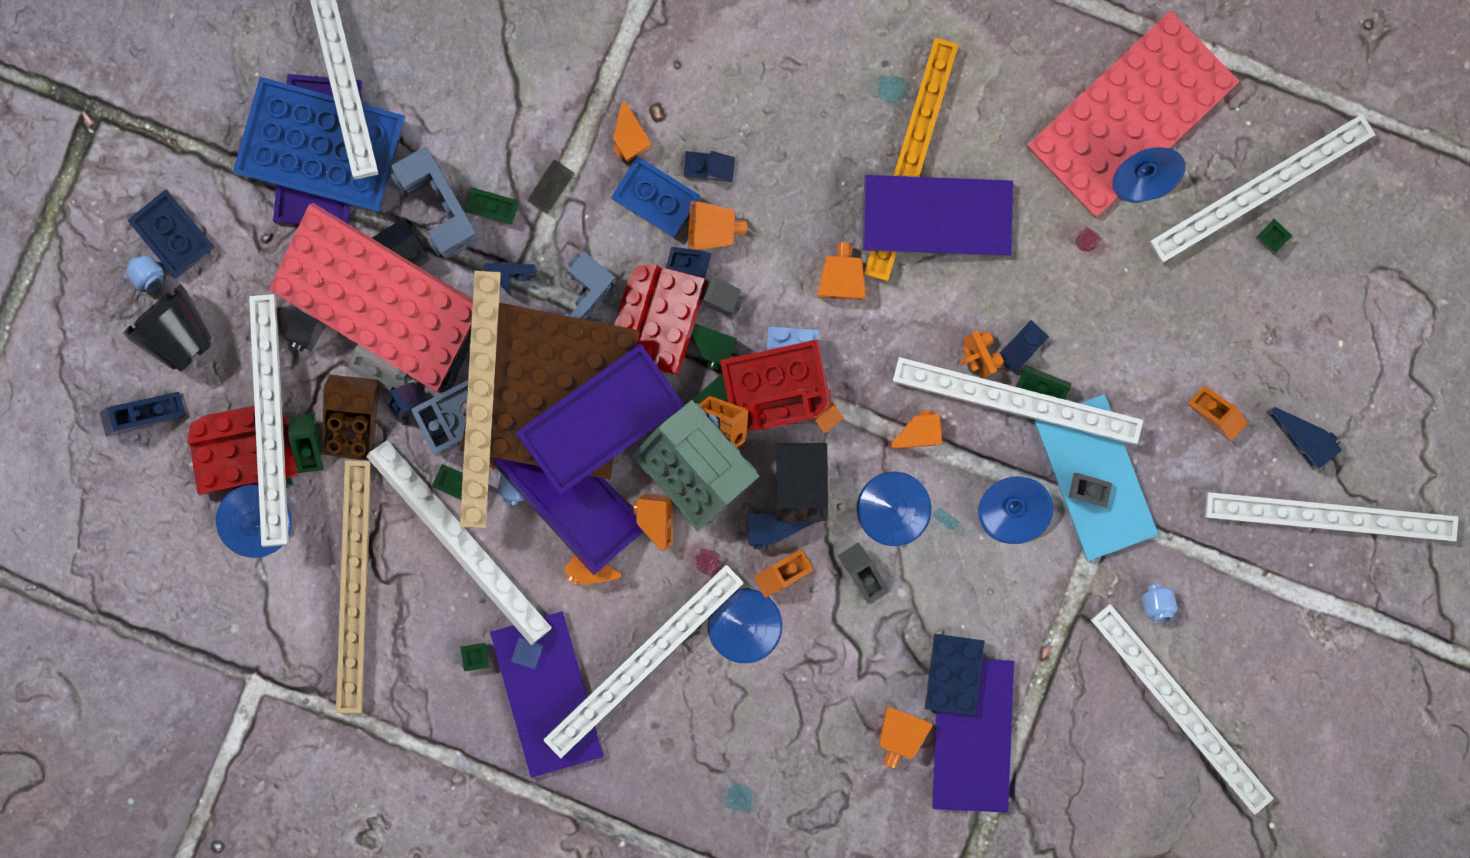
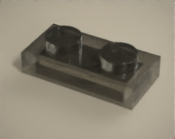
(550, 187)

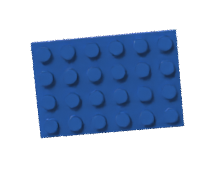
(299, 145)

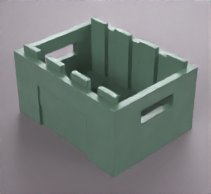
(695, 465)

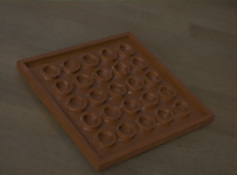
(540, 363)

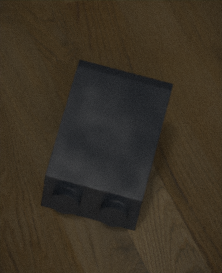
(801, 482)

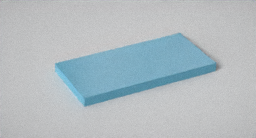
(1127, 514)

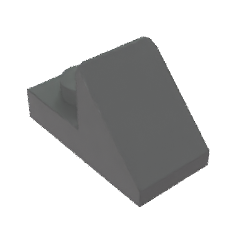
(1090, 490)

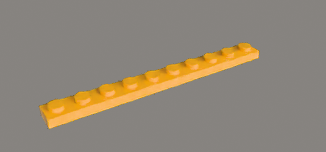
(918, 134)

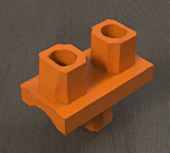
(978, 355)

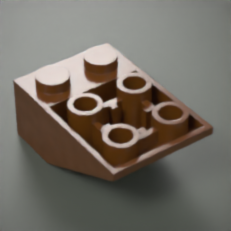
(349, 416)

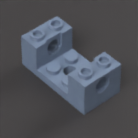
(421, 170)
(592, 278)
(442, 419)

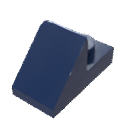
(709, 166)
(689, 261)
(521, 272)
(1023, 346)
(403, 400)

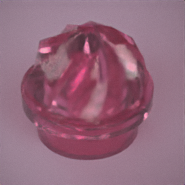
(1087, 239)
(707, 561)

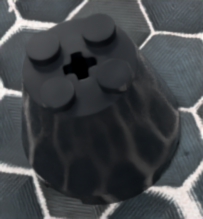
(171, 330)

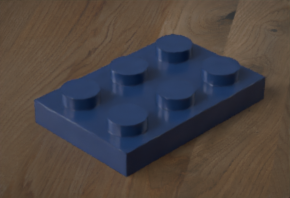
(171, 233)
(954, 674)

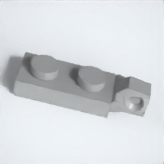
(375, 367)

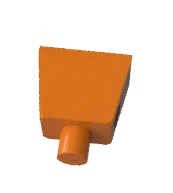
(712, 226)
(842, 276)
(901, 735)

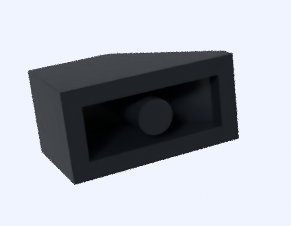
(304, 331)

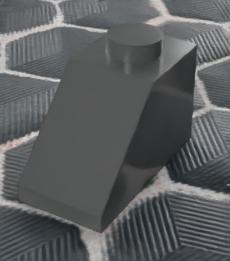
(723, 296)
(863, 572)

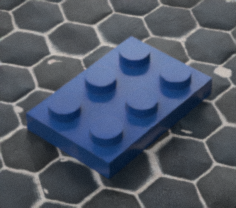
(655, 197)

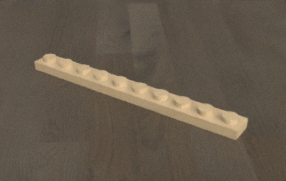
(480, 399)
(353, 587)

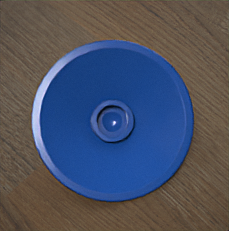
(1148, 174)
(894, 508)
(1015, 510)
(240, 523)
(745, 626)

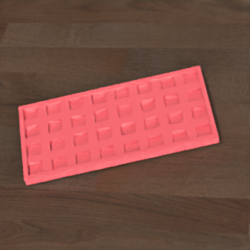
(1134, 106)
(374, 297)

